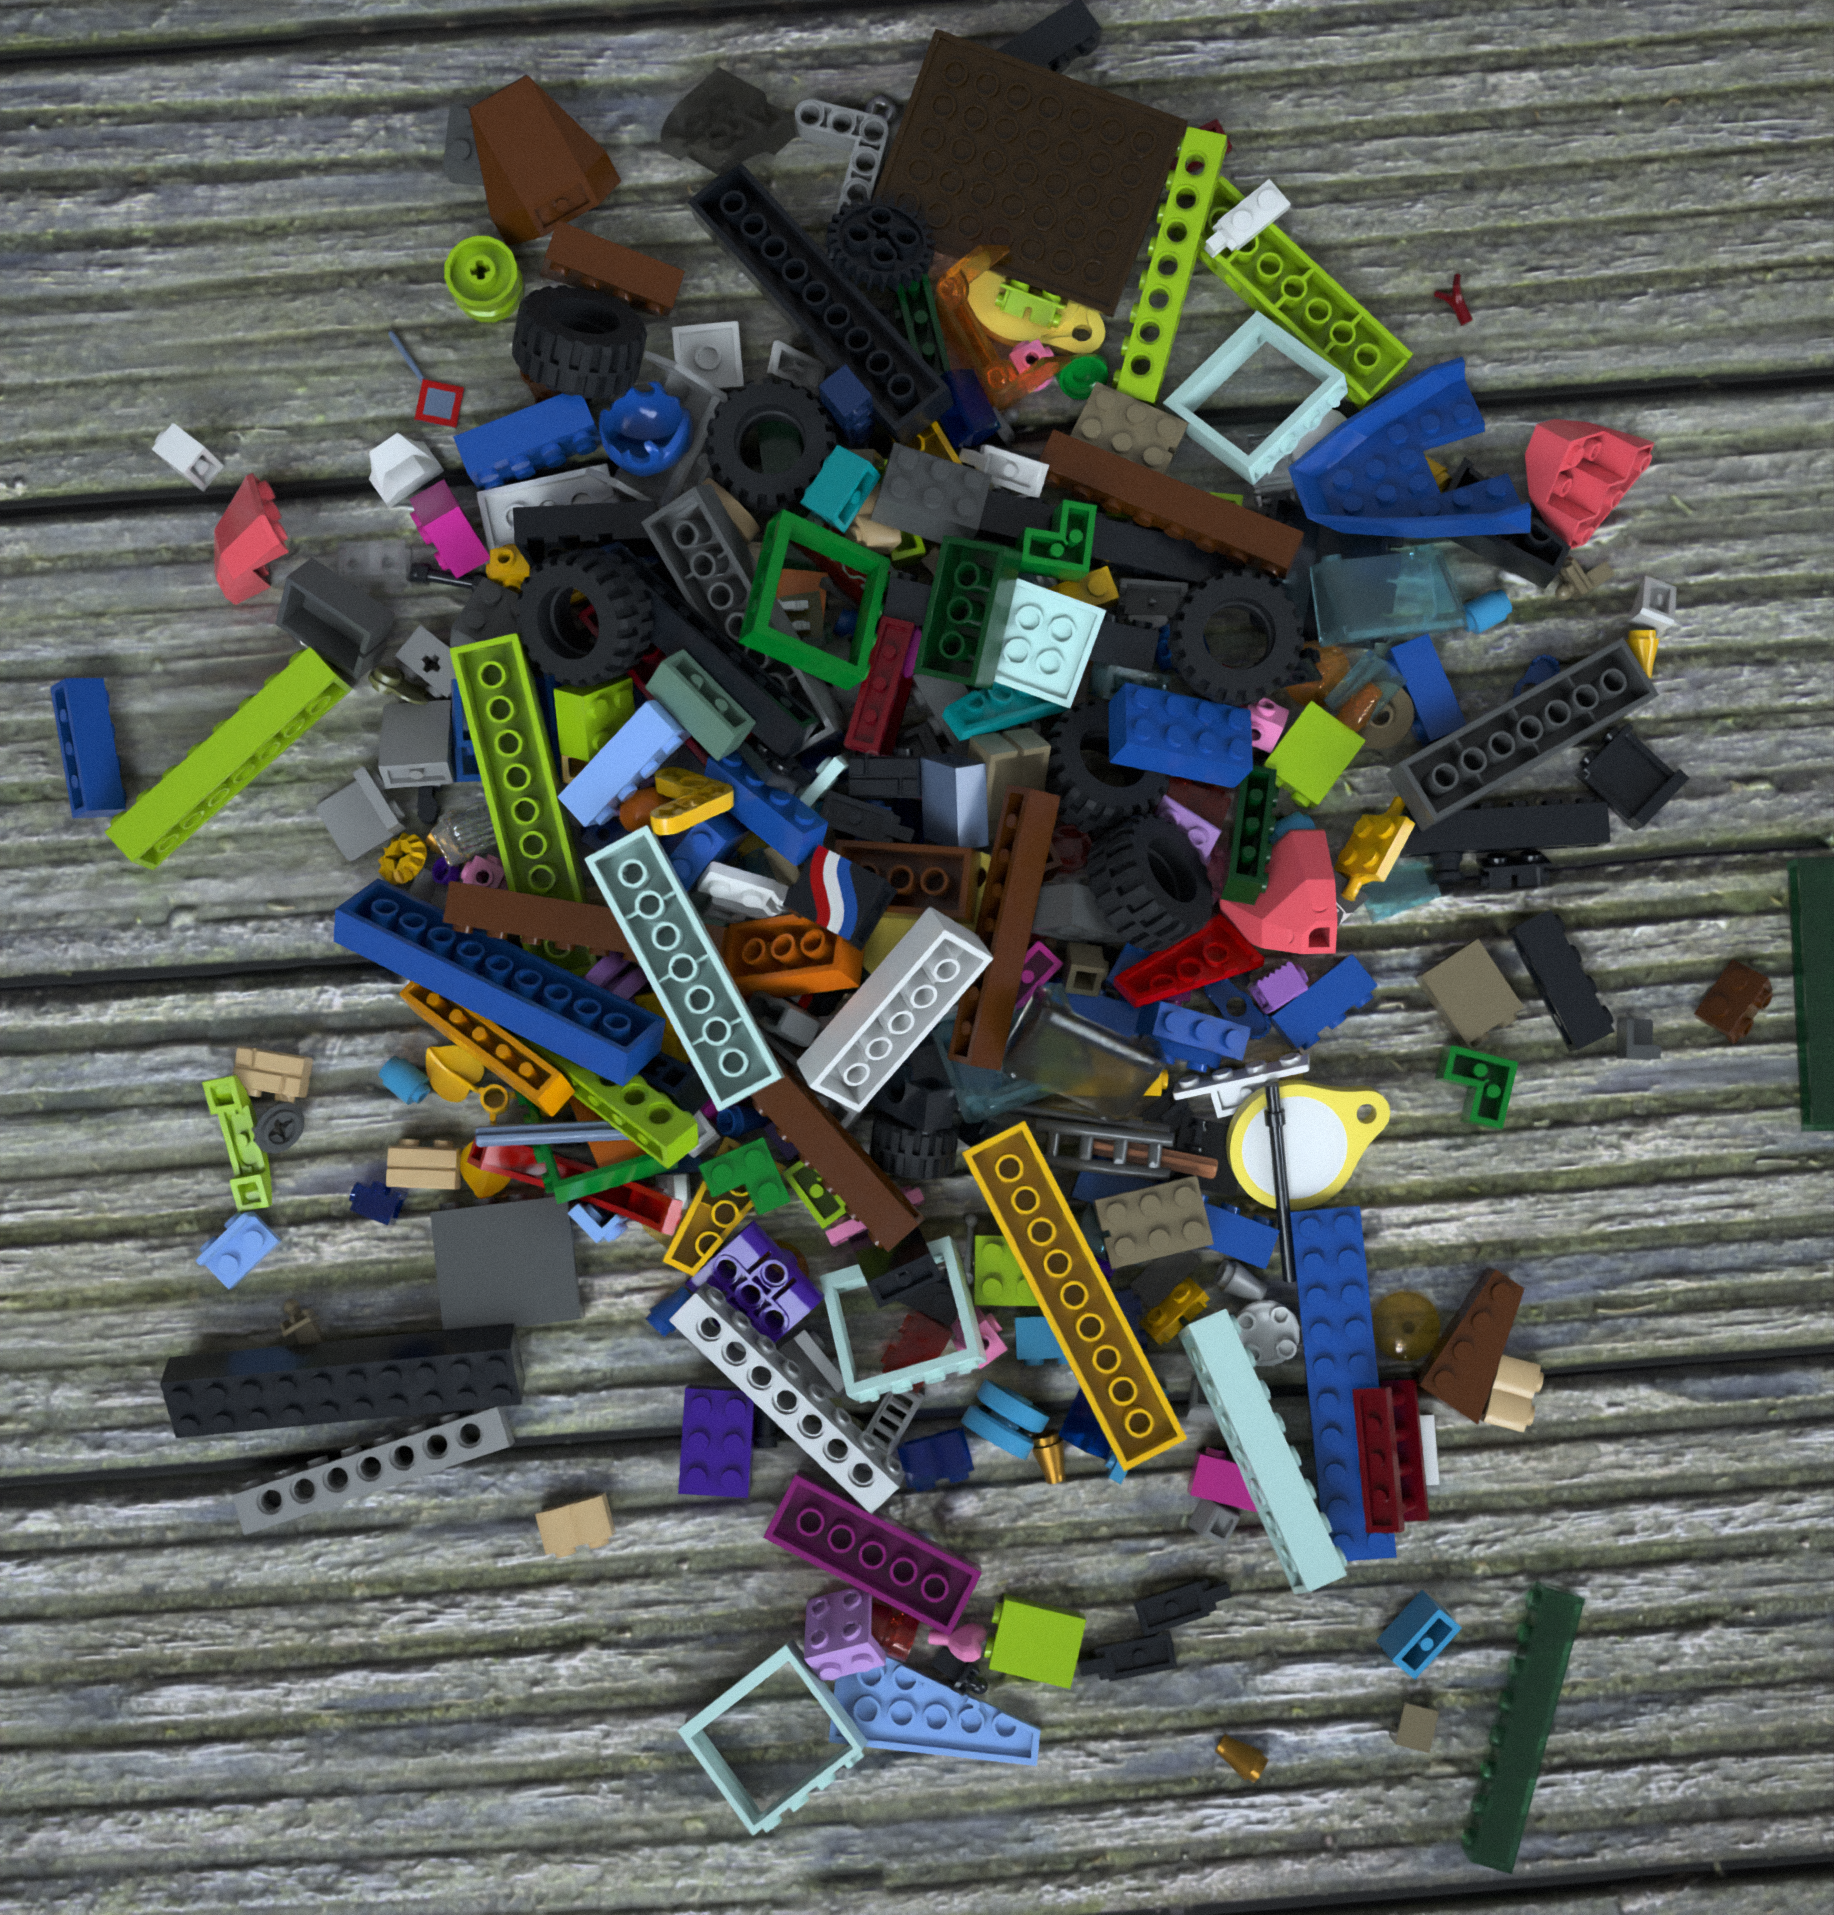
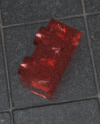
(1206, 803)
(920, 1342)

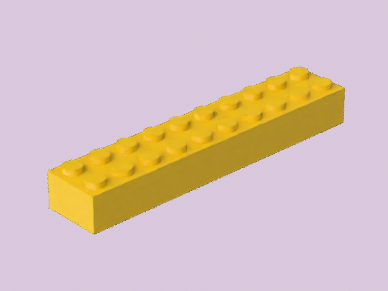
(1074, 1296)

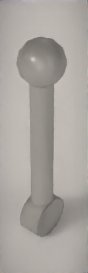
(970, 1220)

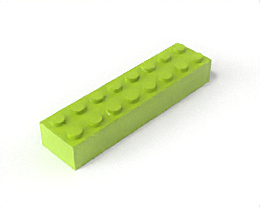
(228, 759)

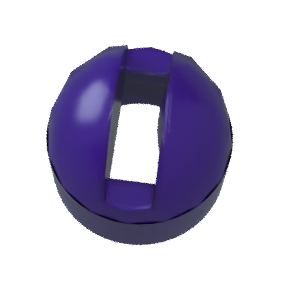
(439, 870)

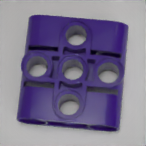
(745, 1250)

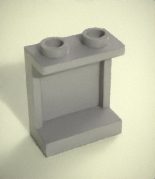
(416, 744)

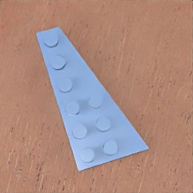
(920, 1714)

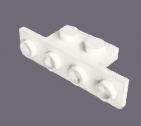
(1232, 1087)

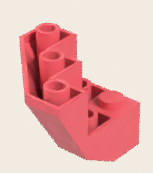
(1581, 474)
(248, 540)
(1299, 899)

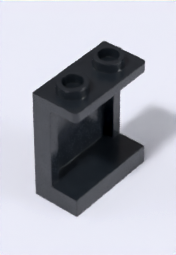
(1629, 777)
(895, 1272)

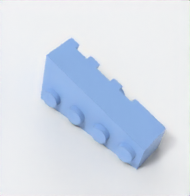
(623, 764)

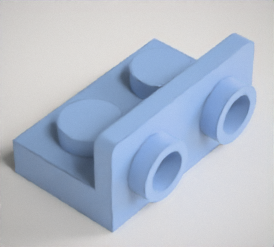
(593, 1222)
(238, 1248)

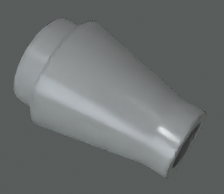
(1238, 1281)

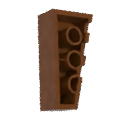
(607, 267)
(1471, 1347)

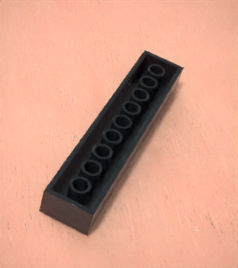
(820, 302)
(343, 1380)

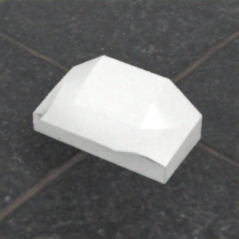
(401, 468)

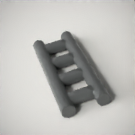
(1118, 1165)

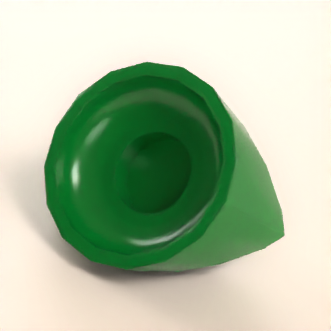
(1081, 375)

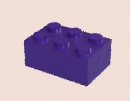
(717, 1442)

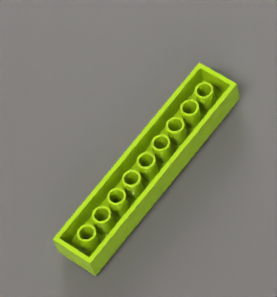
(521, 780)

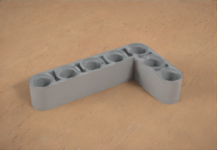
(852, 140)

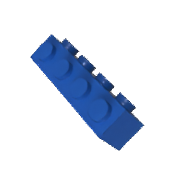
(88, 747)
(769, 812)

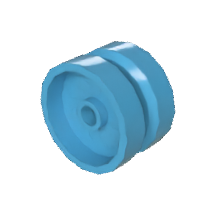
(1007, 1415)

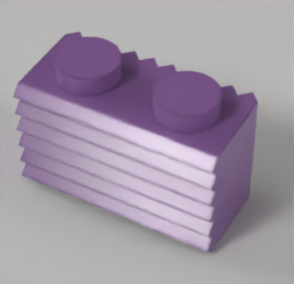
(1279, 986)

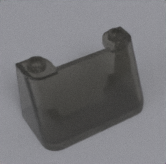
(1081, 1057)

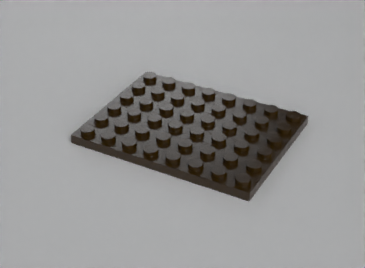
(1032, 165)

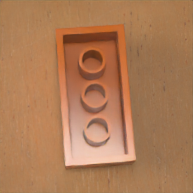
(789, 958)

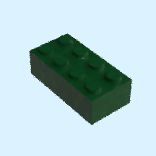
(968, 611)

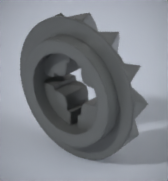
(290, 1127)

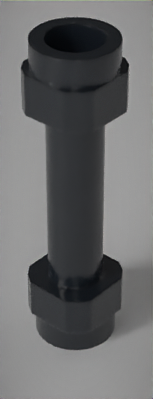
(424, 574)

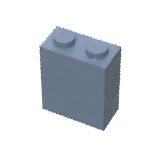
(954, 800)

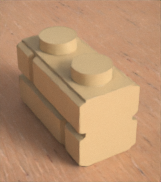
(273, 1072)
(424, 1166)

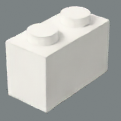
(187, 456)

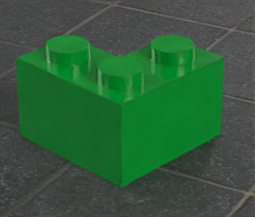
(1065, 549)
(1487, 1080)
(747, 1166)

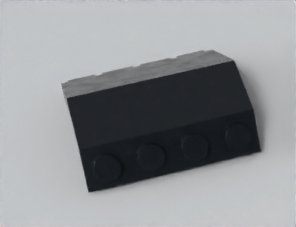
(1316, 543)

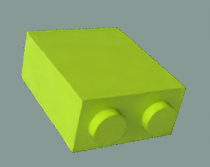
(1313, 755)
(1035, 1640)

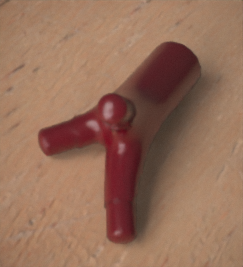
(1456, 301)

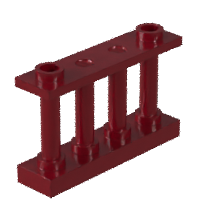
(884, 691)
(1390, 1455)

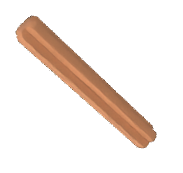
(1176, 1160)

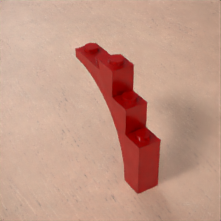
(635, 1200)

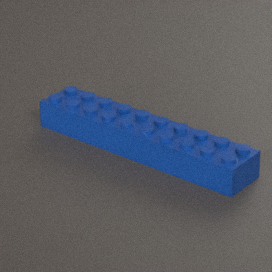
(500, 982)
(1337, 1359)

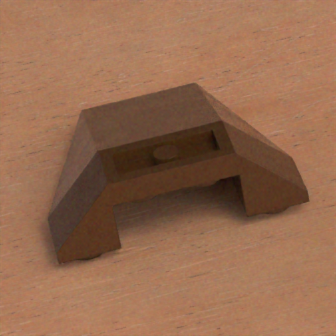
(536, 162)

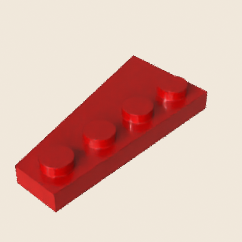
(1199, 960)

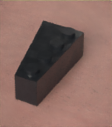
(563, 528)
(1529, 555)

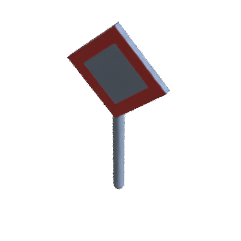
(437, 401)

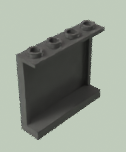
(506, 1262)

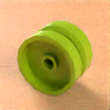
(484, 278)

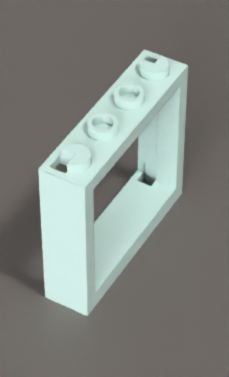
(1223, 364)
(929, 1371)
(724, 1777)

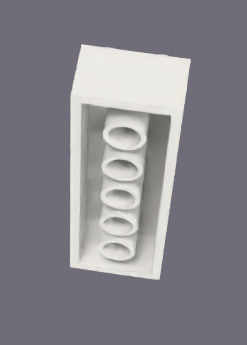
(894, 1010)

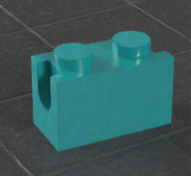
(840, 488)

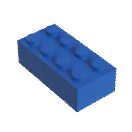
(528, 441)
(1180, 735)

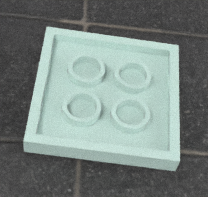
(1047, 643)

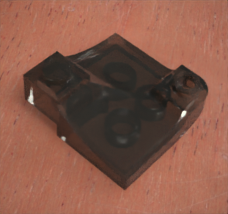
(725, 124)

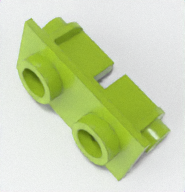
(1043, 306)

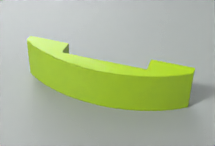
(250, 1164)

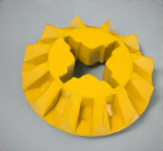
(408, 866)

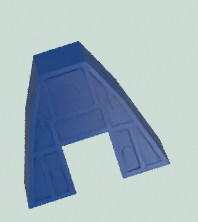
(1376, 479)

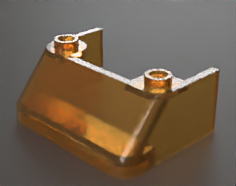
(971, 344)

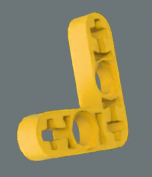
(695, 800)

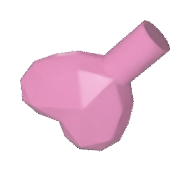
(963, 1641)

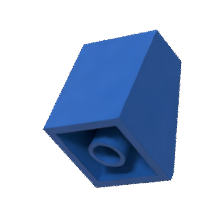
(703, 843)

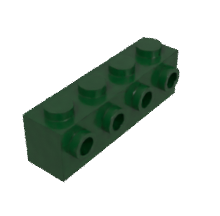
(921, 323)
(1249, 836)

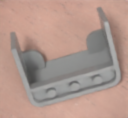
(694, 468)

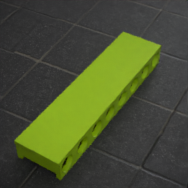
(1305, 302)

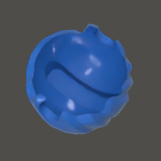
(646, 431)

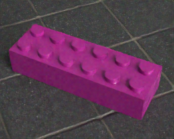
(873, 1552)

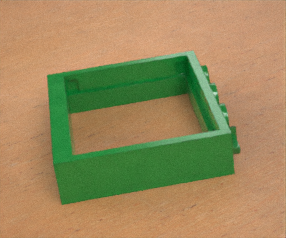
(794, 652)
(591, 1181)

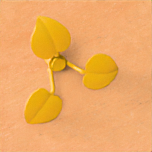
(452, 1077)

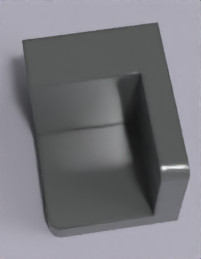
(1636, 1040)

